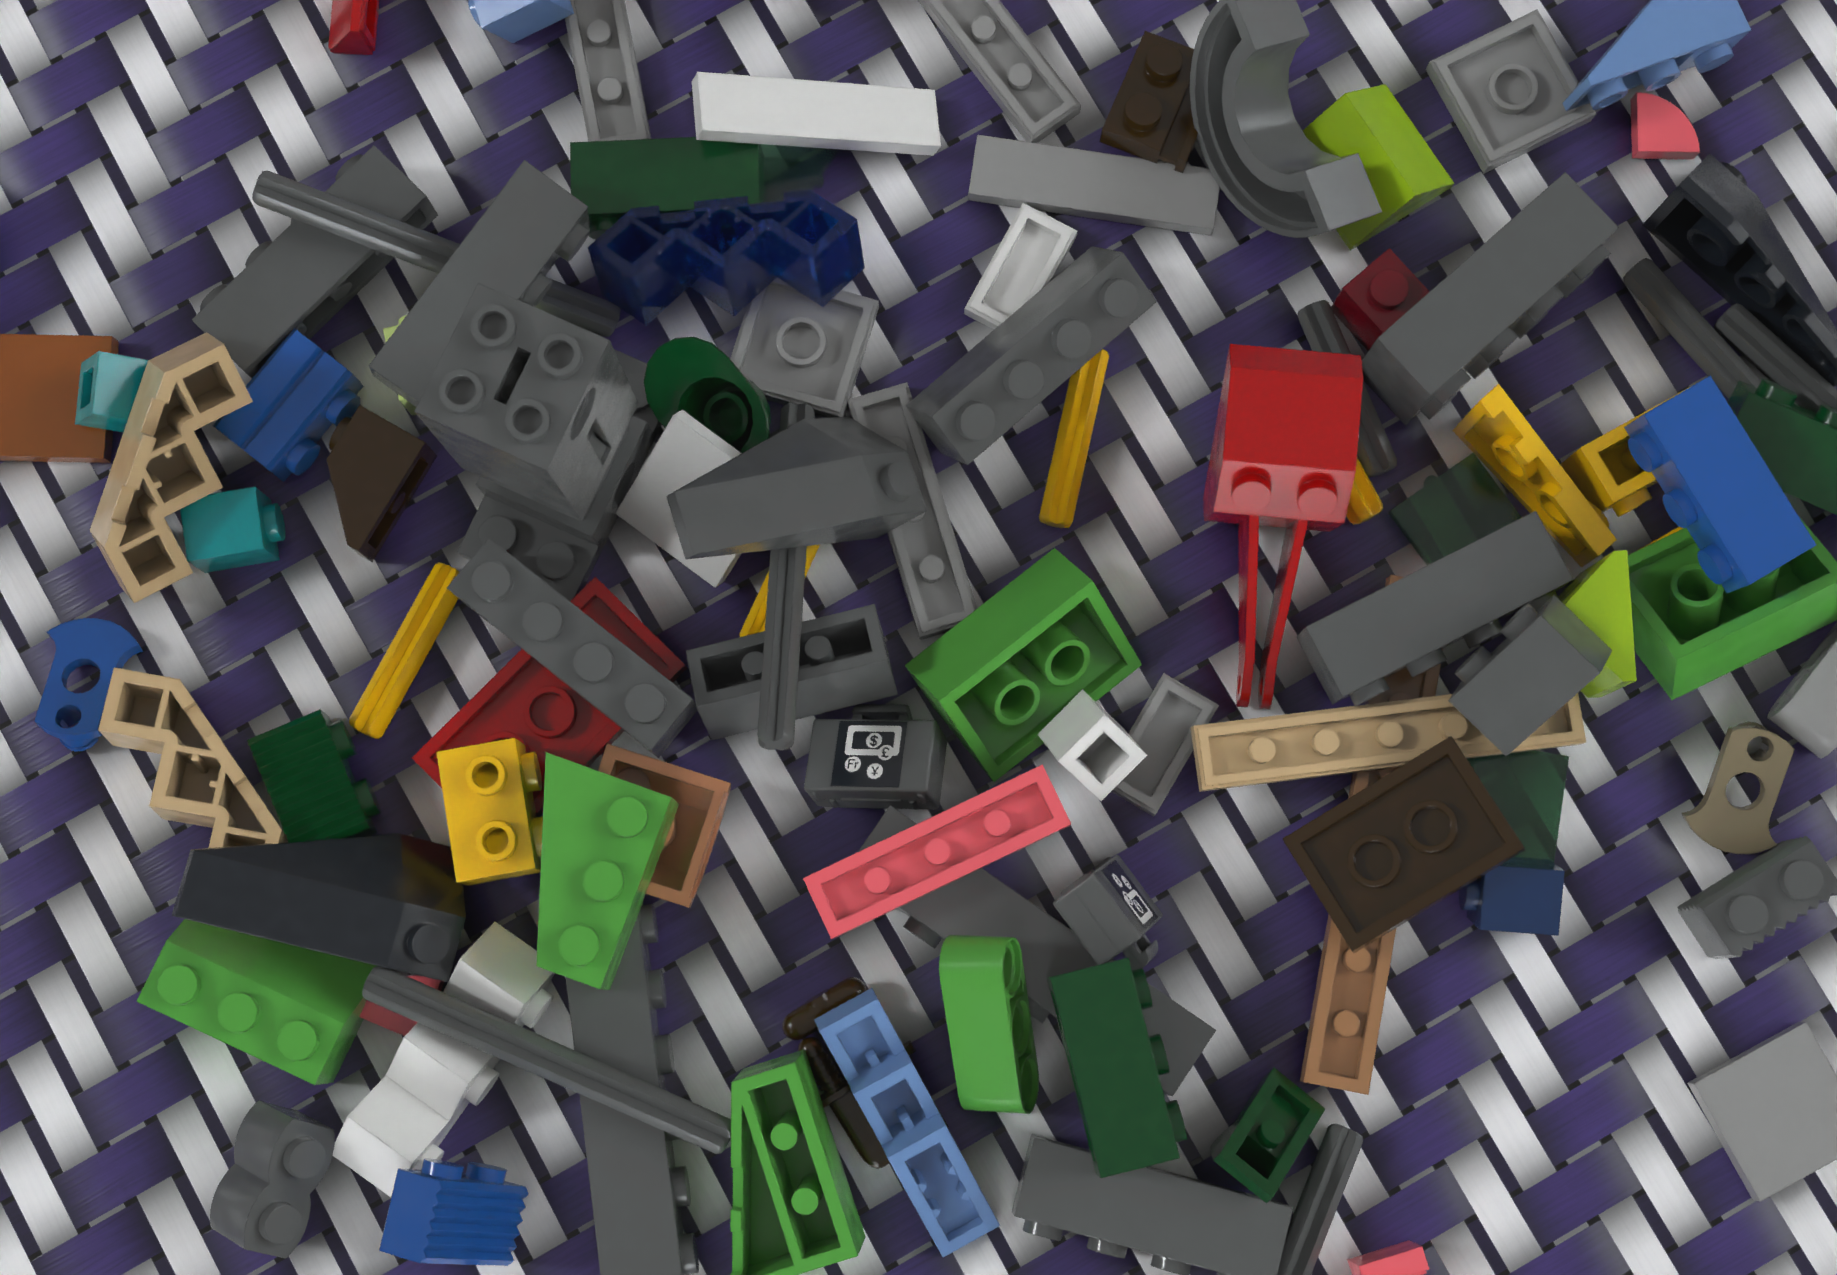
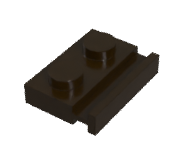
(1154, 105)

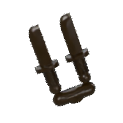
(836, 1093)

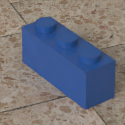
(1718, 486)

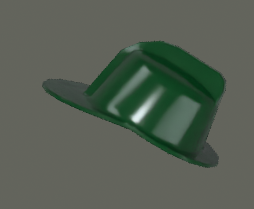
(710, 388)

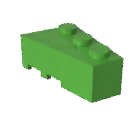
(595, 867)
(787, 1174)

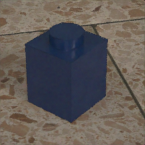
(1516, 897)

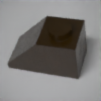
(374, 477)

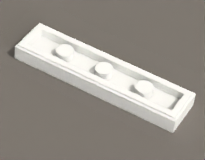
(815, 114)

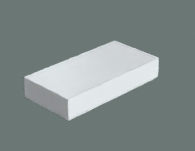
(1021, 266)

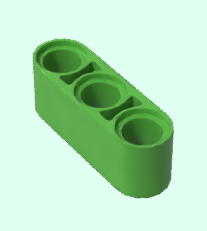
(989, 1023)

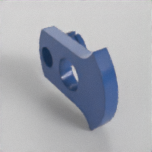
(79, 644)

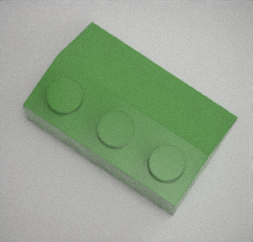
(1698, 632)
(1023, 661)
(261, 997)

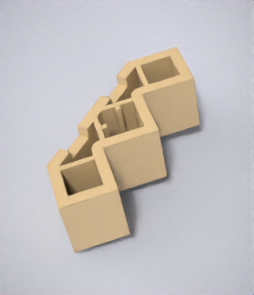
(163, 463)
(196, 772)

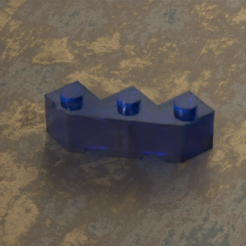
(727, 252)

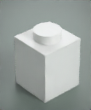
(1091, 745)

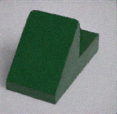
(1267, 1134)

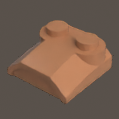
(695, 824)

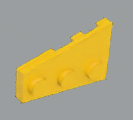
(1533, 475)

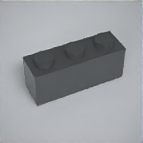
(839, 667)

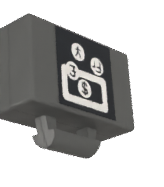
(876, 760)
(1111, 913)

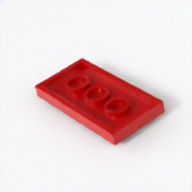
(541, 709)

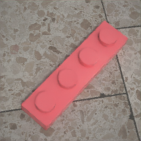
(937, 851)

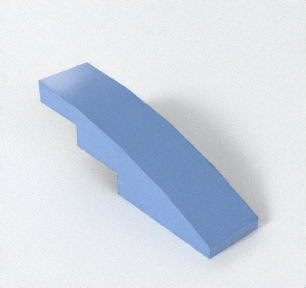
(906, 1122)

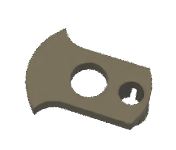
(1747, 827)

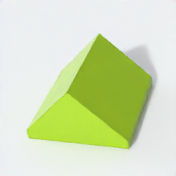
(1392, 152)
(1603, 603)

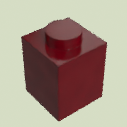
(1378, 298)

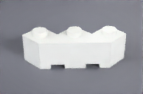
(438, 1075)

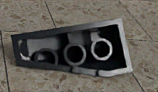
(1738, 251)
(355, 898)

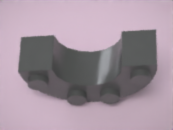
(1251, 130)

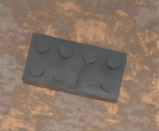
(1489, 301)

